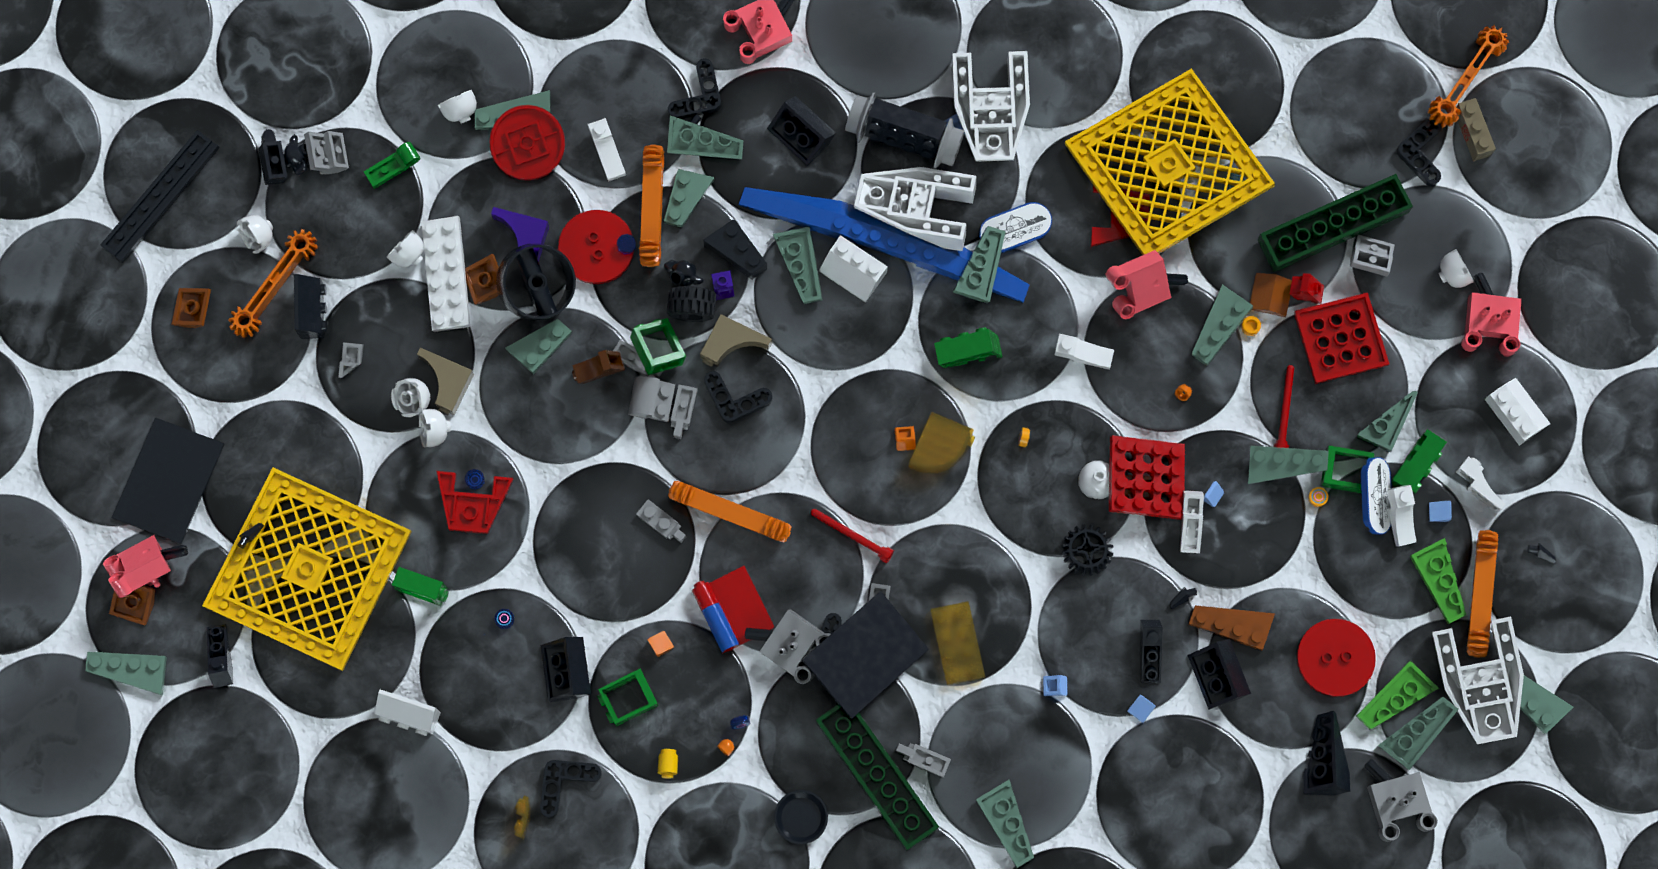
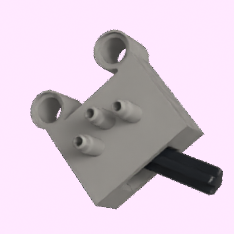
(788, 643)
(1398, 800)

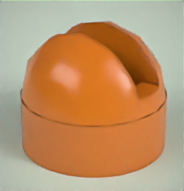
(1179, 392)
(726, 746)

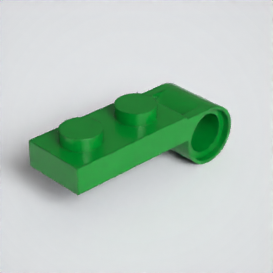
(393, 165)

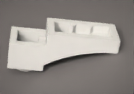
(606, 149)
(1083, 352)
(1472, 472)
(1401, 514)
(1192, 521)

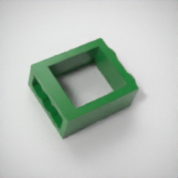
(660, 363)
(1327, 481)
(420, 586)
(638, 674)

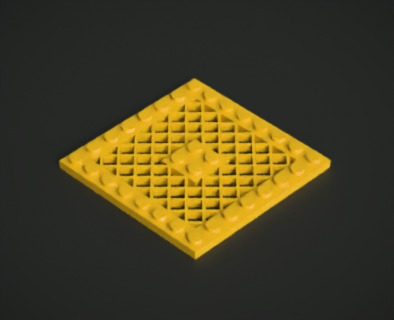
(1169, 164)
(308, 569)

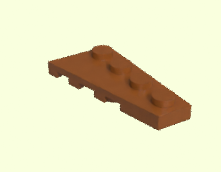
(1237, 625)

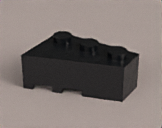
(737, 249)

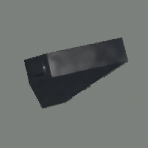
(1327, 764)

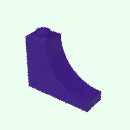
(525, 228)

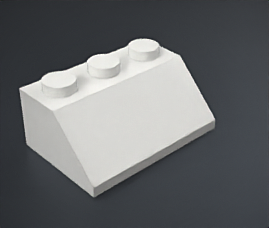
(853, 269)
(1517, 411)
(406, 713)

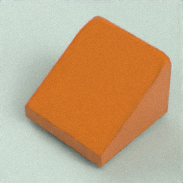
(905, 438)
(660, 643)

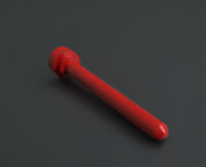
(1281, 442)
(884, 553)

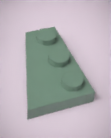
(685, 195)
(540, 345)

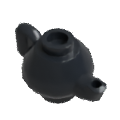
(296, 155)
(682, 273)

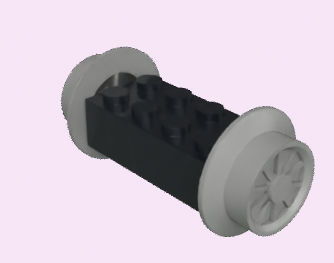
(904, 129)

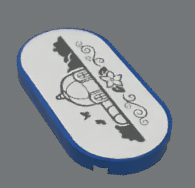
(1021, 224)
(1375, 499)

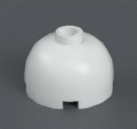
(459, 107)
(255, 232)
(407, 251)
(1454, 270)
(410, 397)
(433, 427)
(1095, 479)

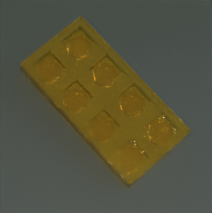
(957, 643)

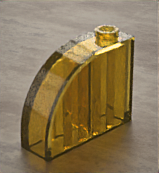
(940, 445)

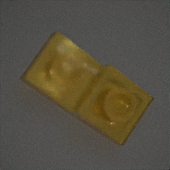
(523, 809)

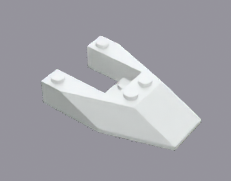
(992, 115)
(906, 200)
(1487, 691)

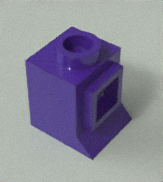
(723, 285)

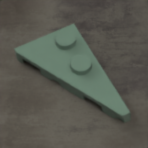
(1386, 429)

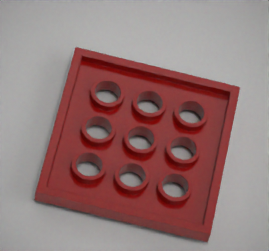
(1341, 367)
(1119, 483)

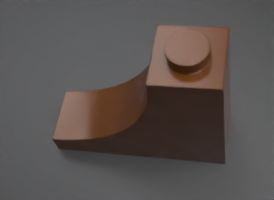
(600, 366)

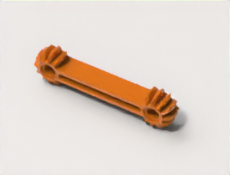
(1468, 76)
(651, 206)
(273, 283)
(730, 511)
(1482, 593)

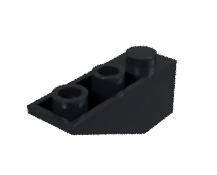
(1150, 650)
(219, 656)

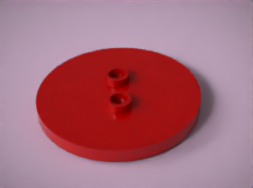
(527, 142)
(591, 246)
(1336, 657)

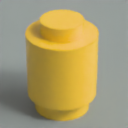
(667, 763)

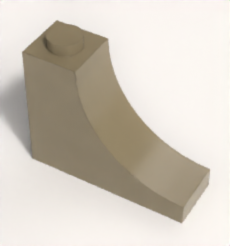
(729, 336)
(452, 381)

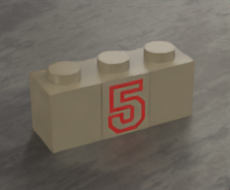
(1475, 130)

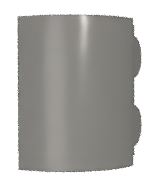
(326, 152)
(1372, 255)
(651, 399)

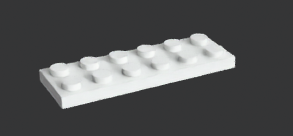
(446, 274)

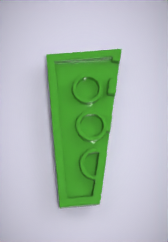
(1437, 573)
(1399, 693)

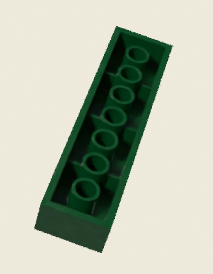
(1334, 223)
(878, 776)

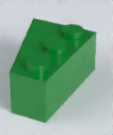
(967, 347)
(1419, 460)

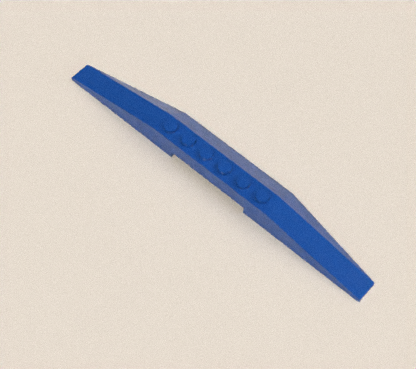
(841, 218)

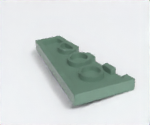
(800, 259)
(131, 669)

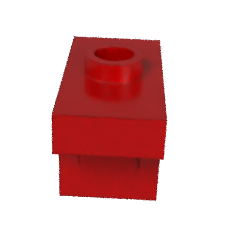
(1307, 288)

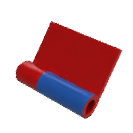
(731, 607)

